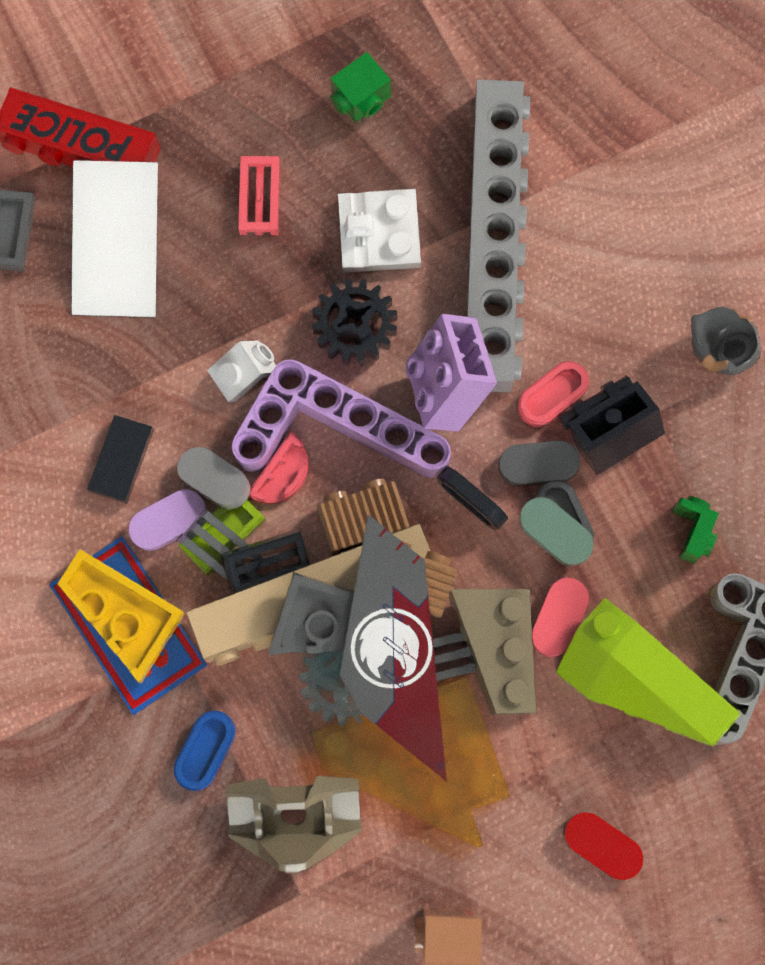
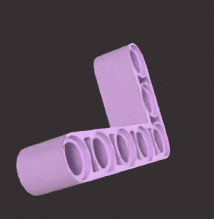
(337, 417)

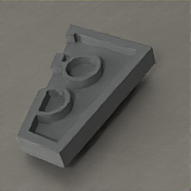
(312, 617)

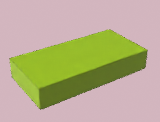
(241, 521)

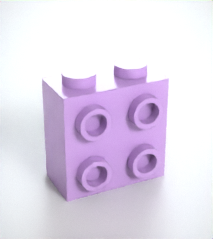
(450, 373)

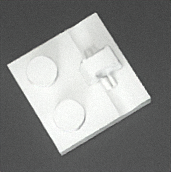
(379, 230)

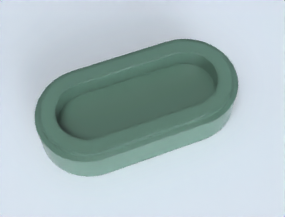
(556, 531)

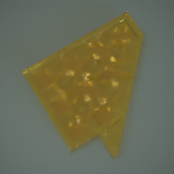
(407, 783)

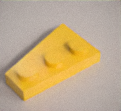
(122, 612)

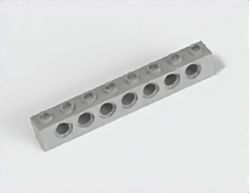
(498, 102)

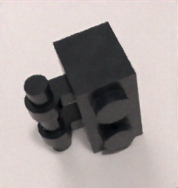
(613, 423)

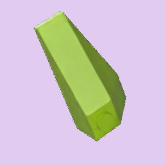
(630, 670)

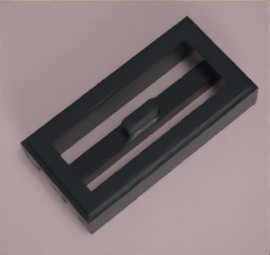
(262, 546)

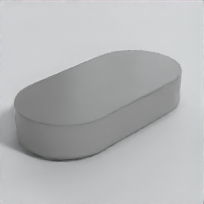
(213, 478)

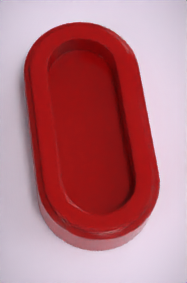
(603, 846)

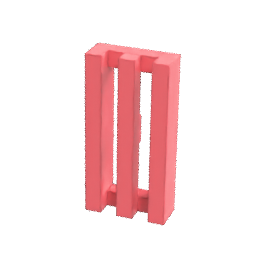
(259, 226)

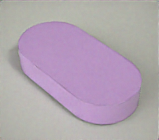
(165, 520)

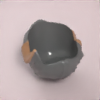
(725, 341)

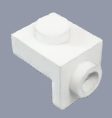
(242, 368)

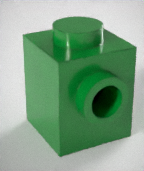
(360, 88)

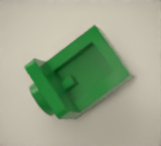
(700, 538)

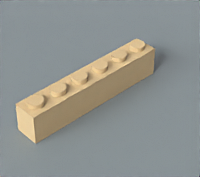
(252, 614)

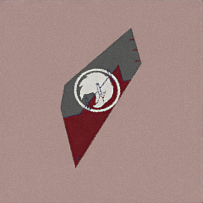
(391, 649)

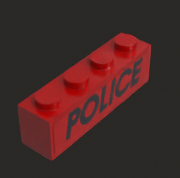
(67, 133)

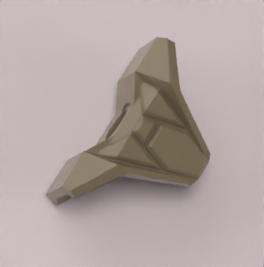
(329, 822)

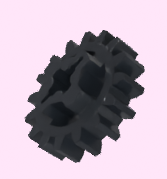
(366, 312)

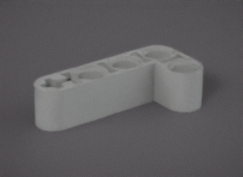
(738, 661)

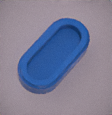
(204, 750)

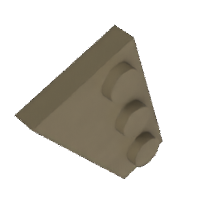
(501, 644)

